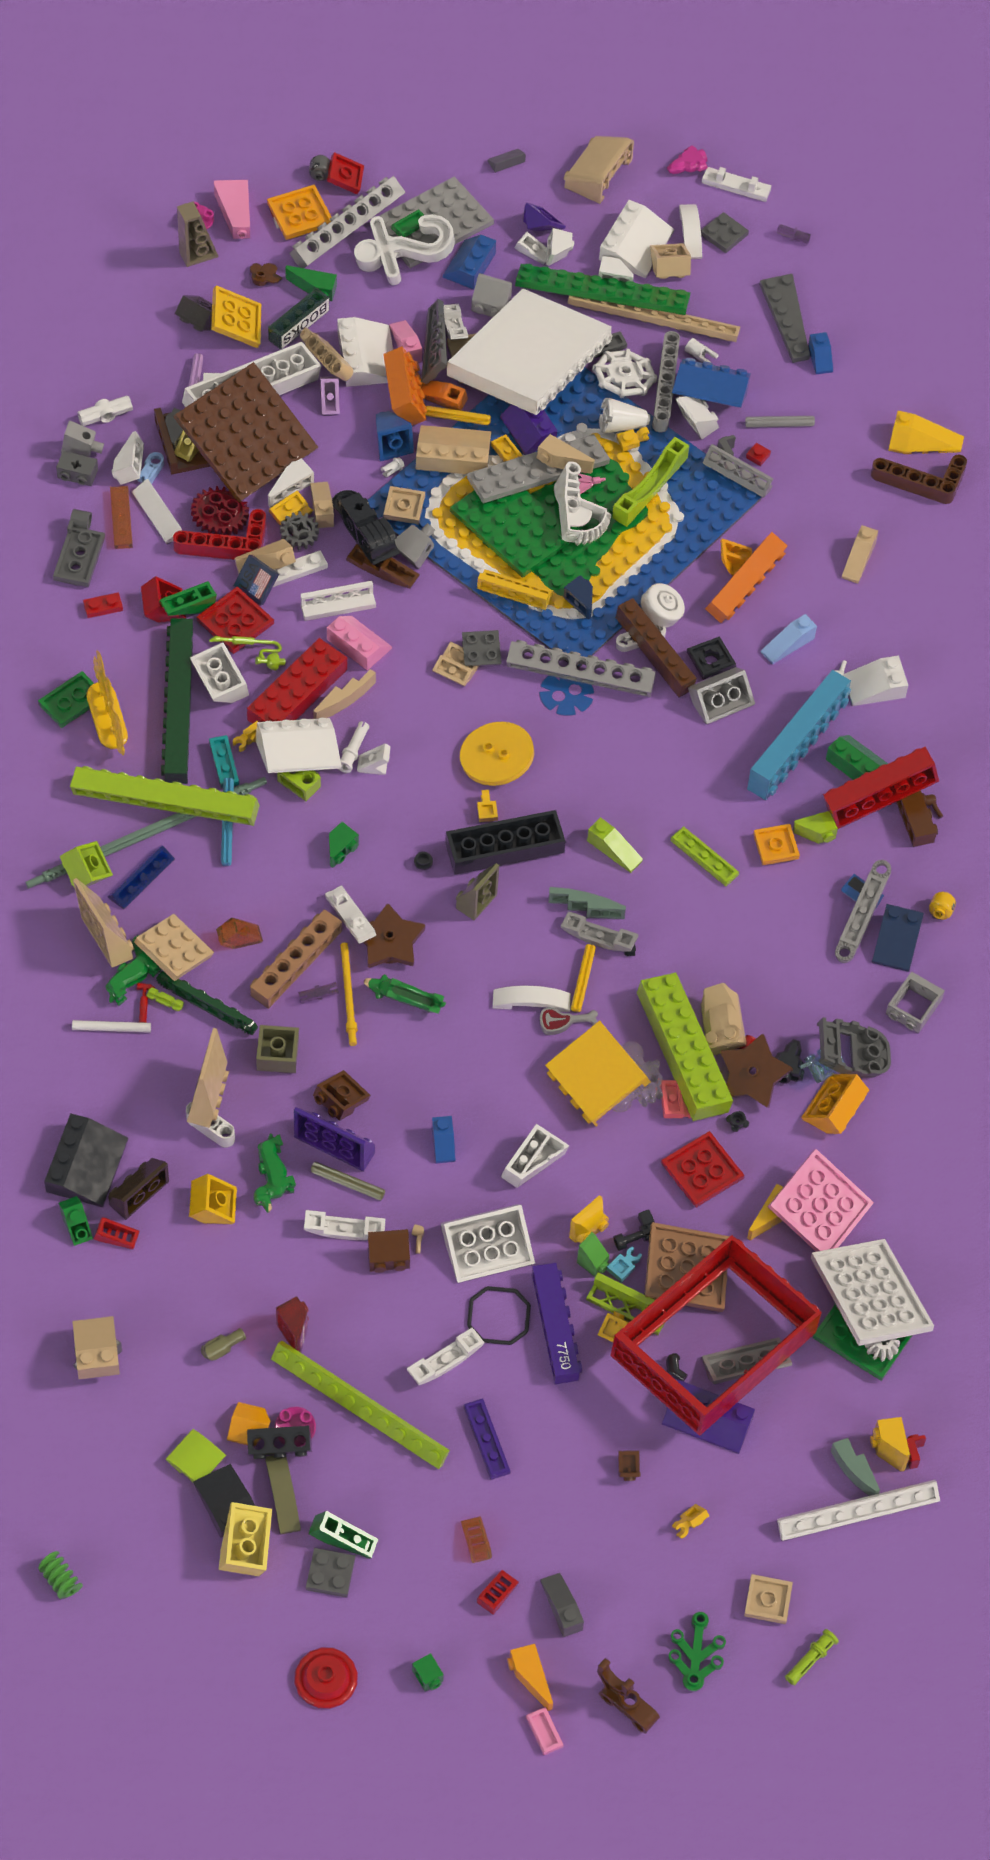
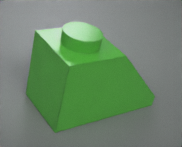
(592, 1255)

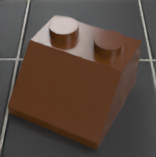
(388, 1250)

